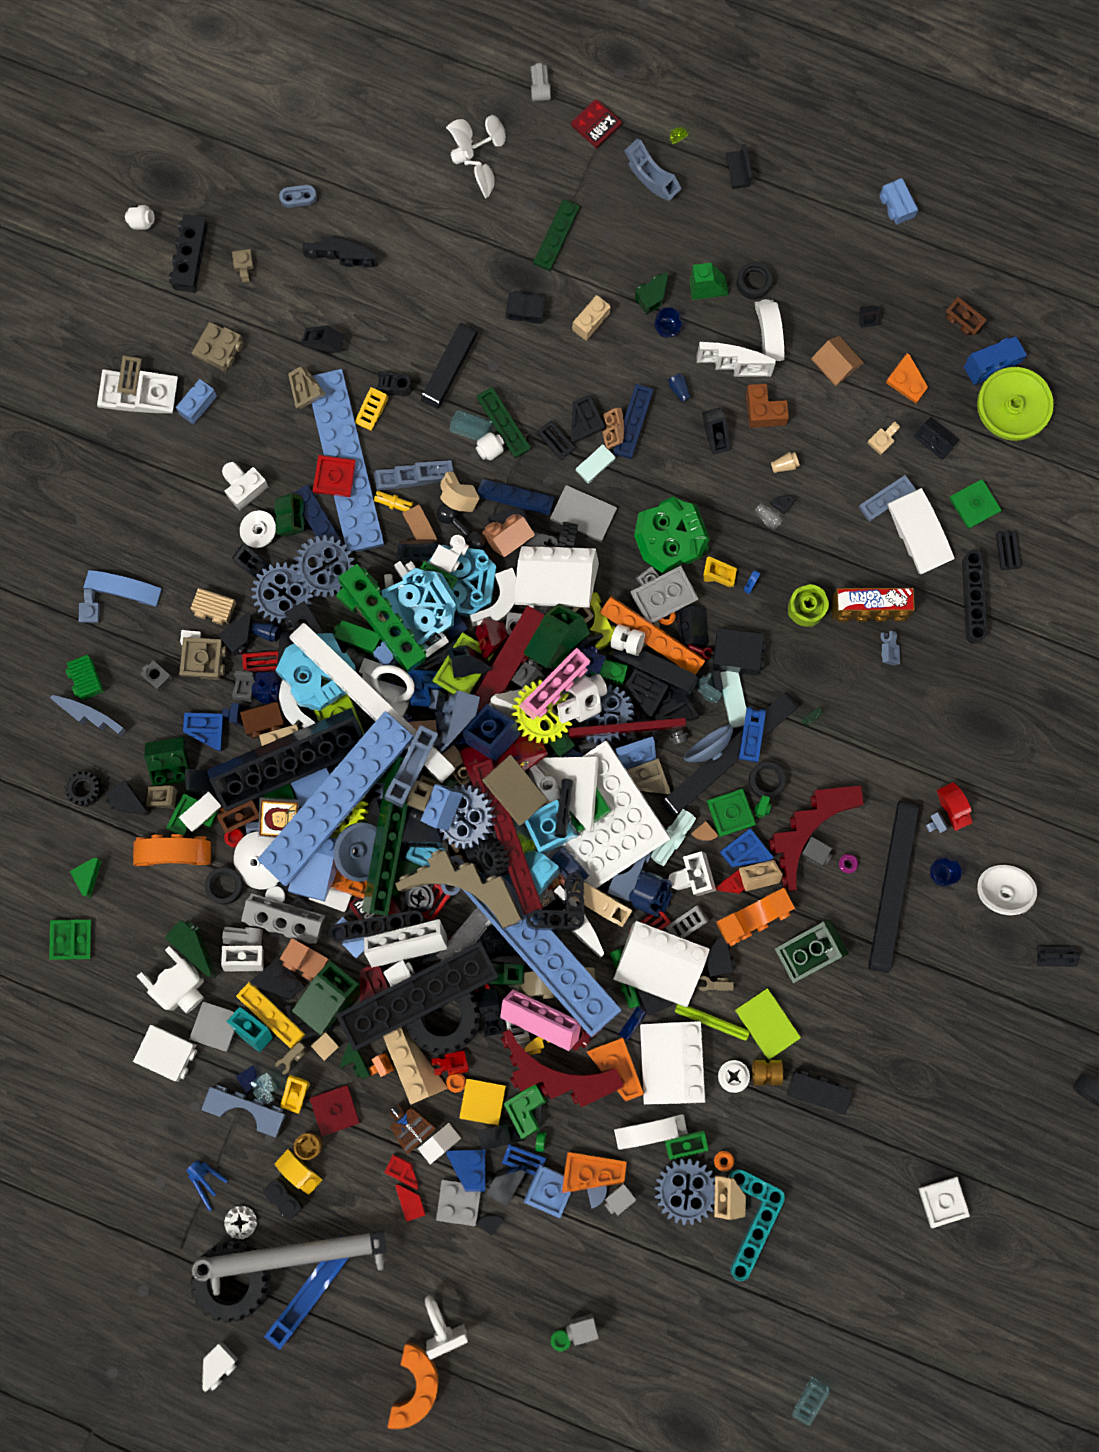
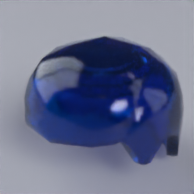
(668, 322)
(945, 872)

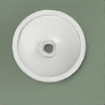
(247, 850)
(1007, 882)

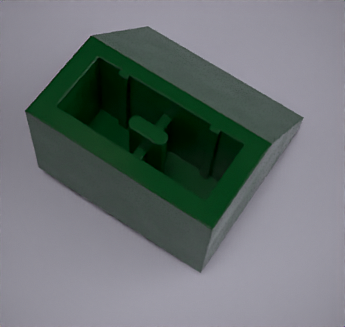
(167, 761)

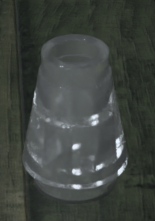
(770, 517)

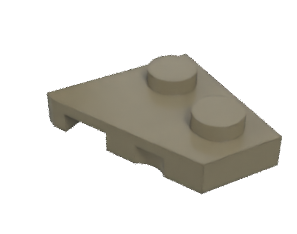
(650, 777)

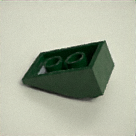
(191, 944)
(811, 951)

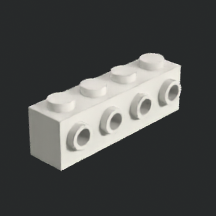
(405, 943)

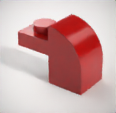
(956, 805)

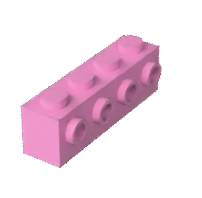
(558, 680)
(540, 1020)

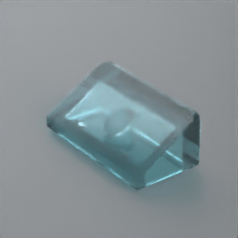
(469, 425)

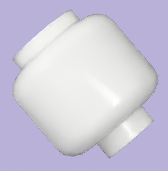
(139, 217)
(490, 446)

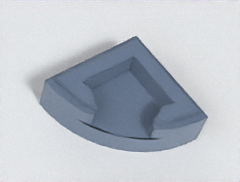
(596, 1195)

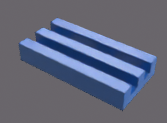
(508, 1154)

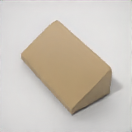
(760, 875)

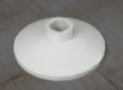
(252, 523)

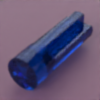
(632, 1023)

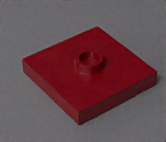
(334, 1110)

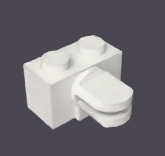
(244, 486)
(695, 875)

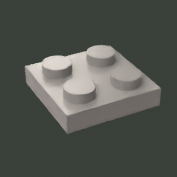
(457, 1205)

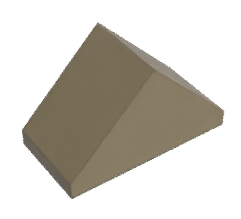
(162, 797)

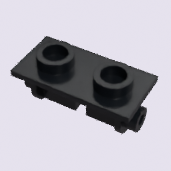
(1057, 956)

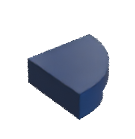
(751, 582)

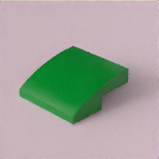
(69, 939)

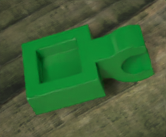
(763, 808)

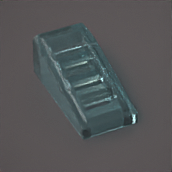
(821, 1397)

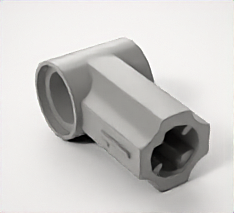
(540, 87)
(544, 782)
(242, 937)

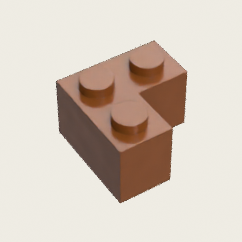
(764, 413)

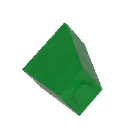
(707, 282)
(357, 637)

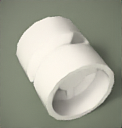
(634, 640)

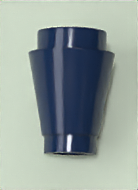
(679, 387)
(267, 631)

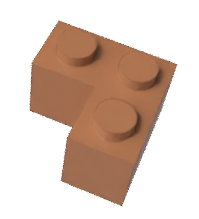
(508, 536)
(304, 959)

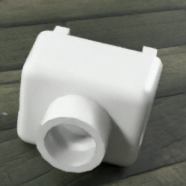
(582, 698)
(176, 985)

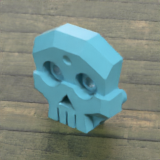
(475, 568)
(412, 611)
(309, 691)

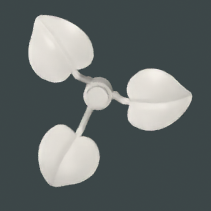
(462, 134)

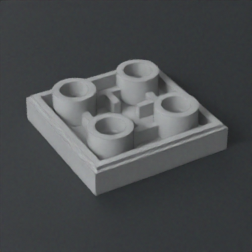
(212, 1027)

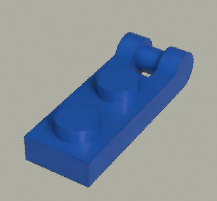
(752, 735)

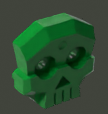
(657, 540)

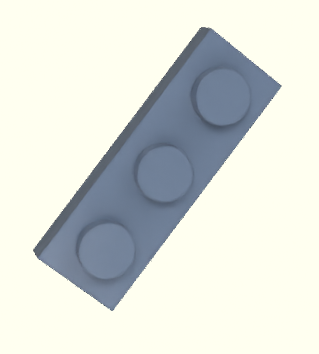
(878, 503)

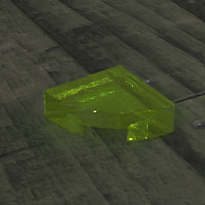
(678, 134)
(527, 844)

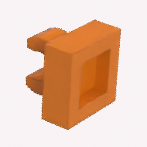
(381, 1065)

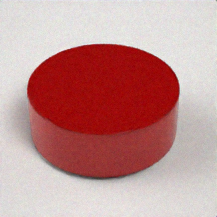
(233, 837)

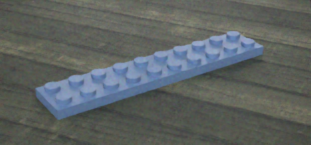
(341, 440)
(335, 798)
(556, 968)

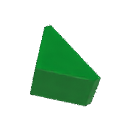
(86, 876)

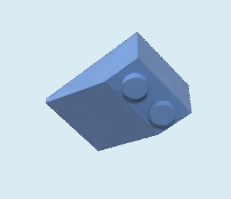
(318, 873)

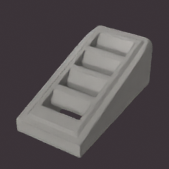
(704, 919)

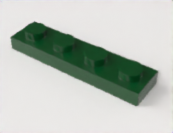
(556, 235)
(503, 422)

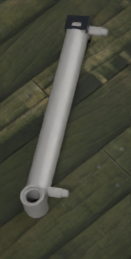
(292, 1255)

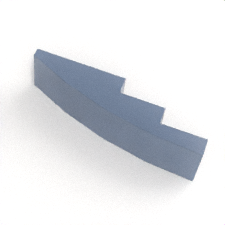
(411, 476)
(83, 713)

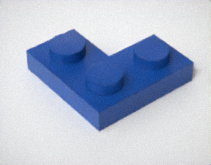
(423, 684)

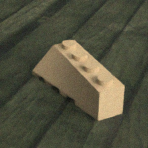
(413, 1067)

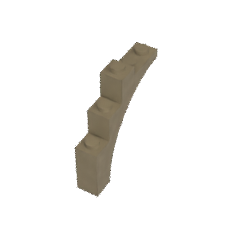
(443, 871)

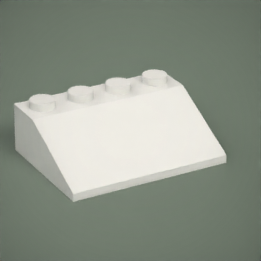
(555, 576)
(661, 963)
(672, 1063)

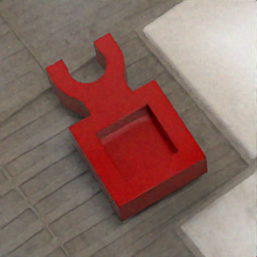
(452, 1062)

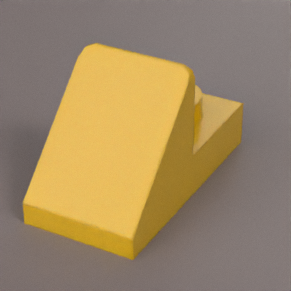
(719, 572)
(294, 1094)

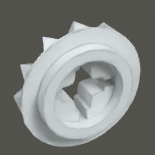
(743, 1075)
(245, 1214)

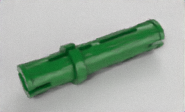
(633, 1000)

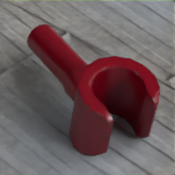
(701, 651)

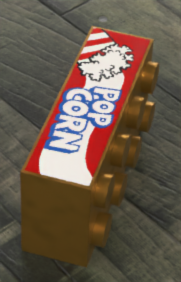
(872, 604)

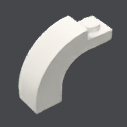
(771, 329)
(498, 612)
(291, 708)
(650, 1132)

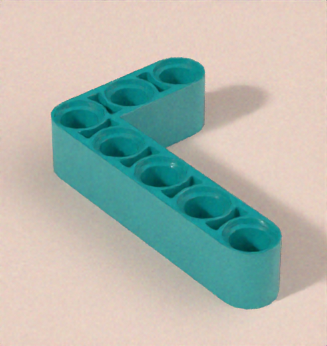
(757, 1222)

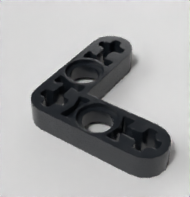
(569, 912)

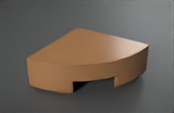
(704, 832)

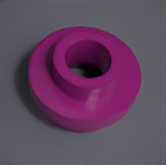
(854, 863)

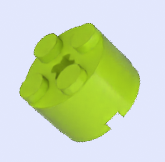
(818, 605)

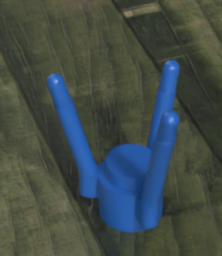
(197, 1173)

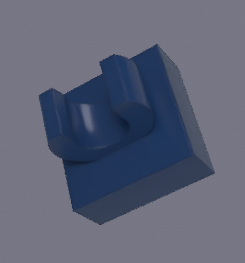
(234, 714)

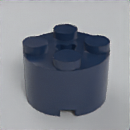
(651, 893)

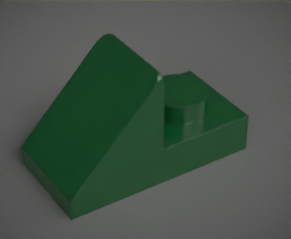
(354, 1056)

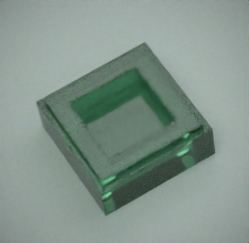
(812, 716)

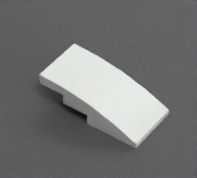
(742, 360)
(153, 394)
(920, 531)
(586, 932)

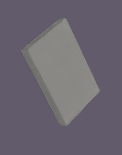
(582, 509)
(664, 595)

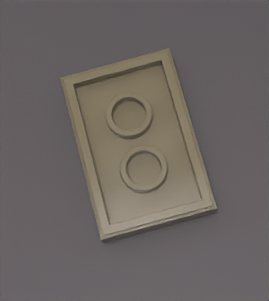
(514, 790)

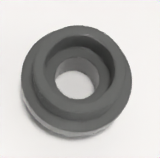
(678, 736)

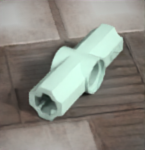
(677, 833)

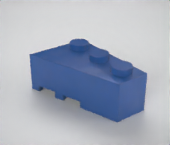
(994, 358)

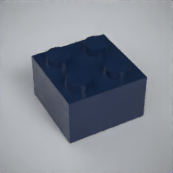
(491, 732)

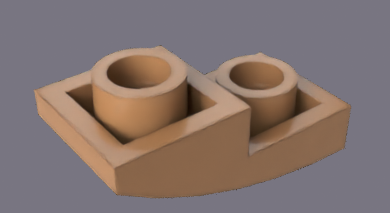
(615, 428)
(419, 524)

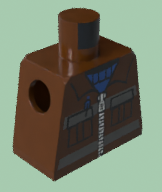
(410, 1127)

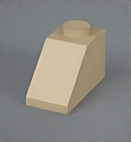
(729, 1199)

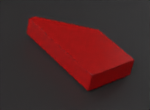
(732, 884)
(402, 1171)
(410, 1203)

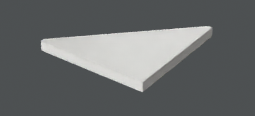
(584, 774)

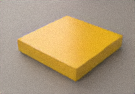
(482, 1102)

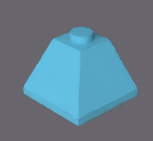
(541, 869)

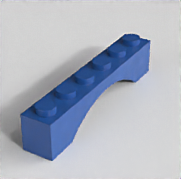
(304, 1301)

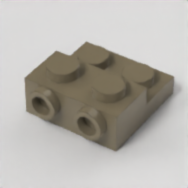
(218, 346)
(202, 658)

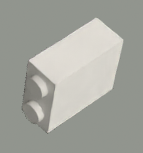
(165, 1053)

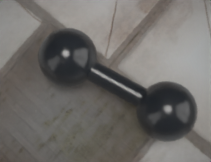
(472, 538)

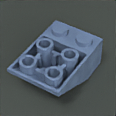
(458, 713)

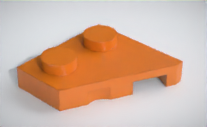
(908, 380)

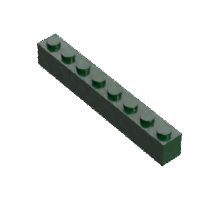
(385, 851)

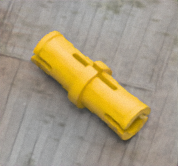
(393, 501)

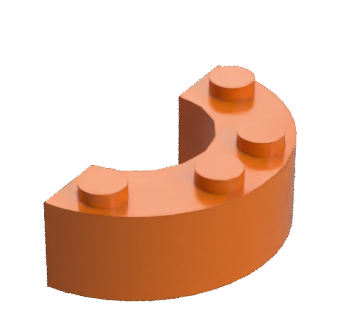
(171, 850)
(755, 917)
(426, 1377)

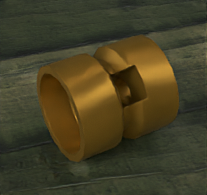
(767, 1072)
(308, 1146)

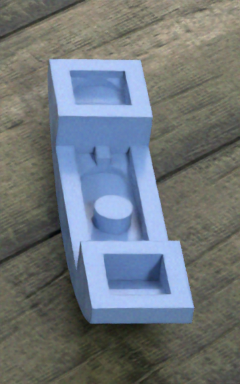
(122, 587)

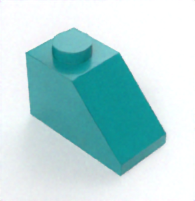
(250, 1029)

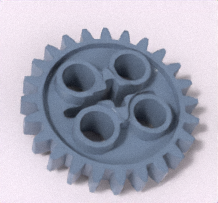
(315, 550)
(271, 607)
(623, 707)
(475, 803)
(668, 1190)

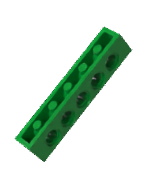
(357, 575)

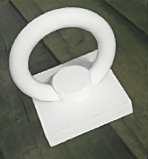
(394, 695)
(445, 1337)

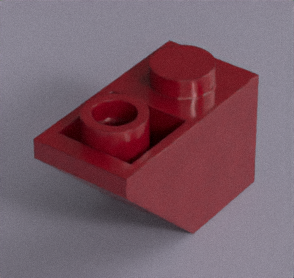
(490, 636)

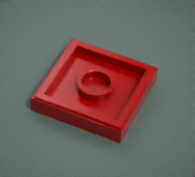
(334, 476)

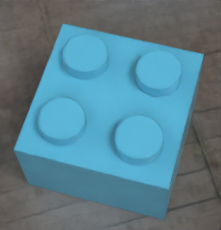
(542, 828)

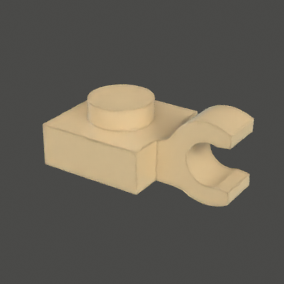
(882, 440)

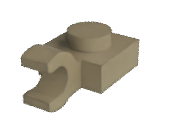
(243, 262)
(721, 985)
(295, 1053)

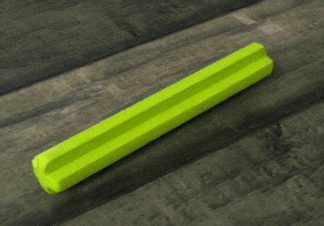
(712, 1021)

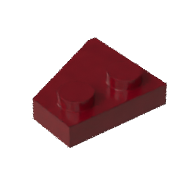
(372, 982)

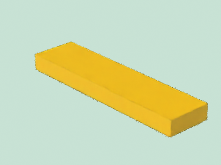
(270, 1015)

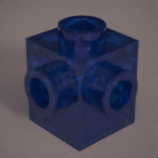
(596, 661)
(266, 687)

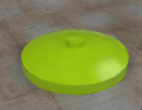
(1015, 403)

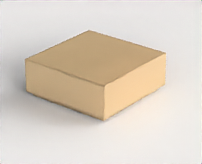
(325, 1046)

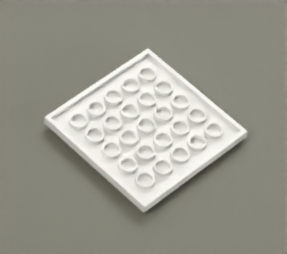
(621, 835)

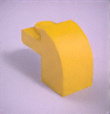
(297, 1172)

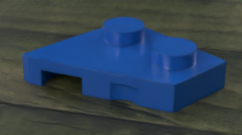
(205, 728)
(746, 850)
(469, 1168)

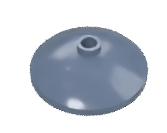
(710, 745)
(356, 865)

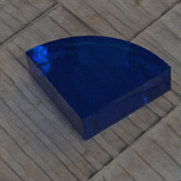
(246, 1078)

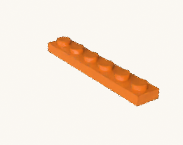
(654, 636)

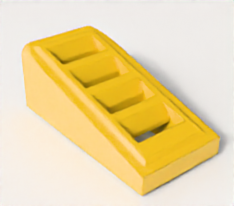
(380, 405)

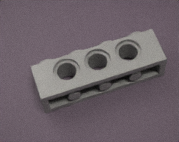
(293, 915)

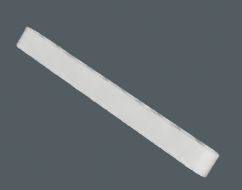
(361, 692)

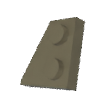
(304, 387)

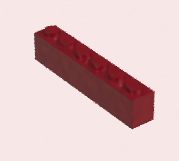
(509, 657)

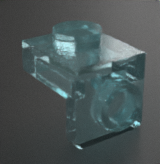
(710, 693)
(263, 1087)

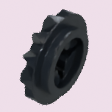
(414, 901)

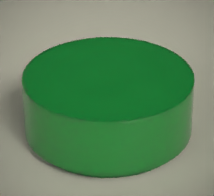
(541, 1141)
(560, 1340)

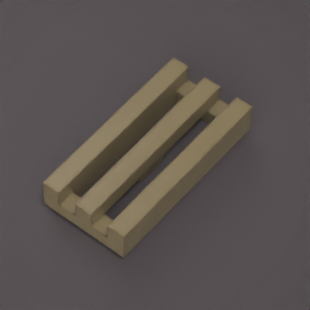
(127, 390)

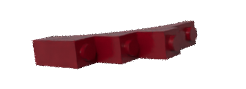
(790, 844)
(584, 1087)

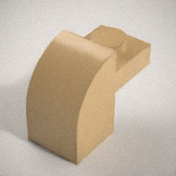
(457, 495)

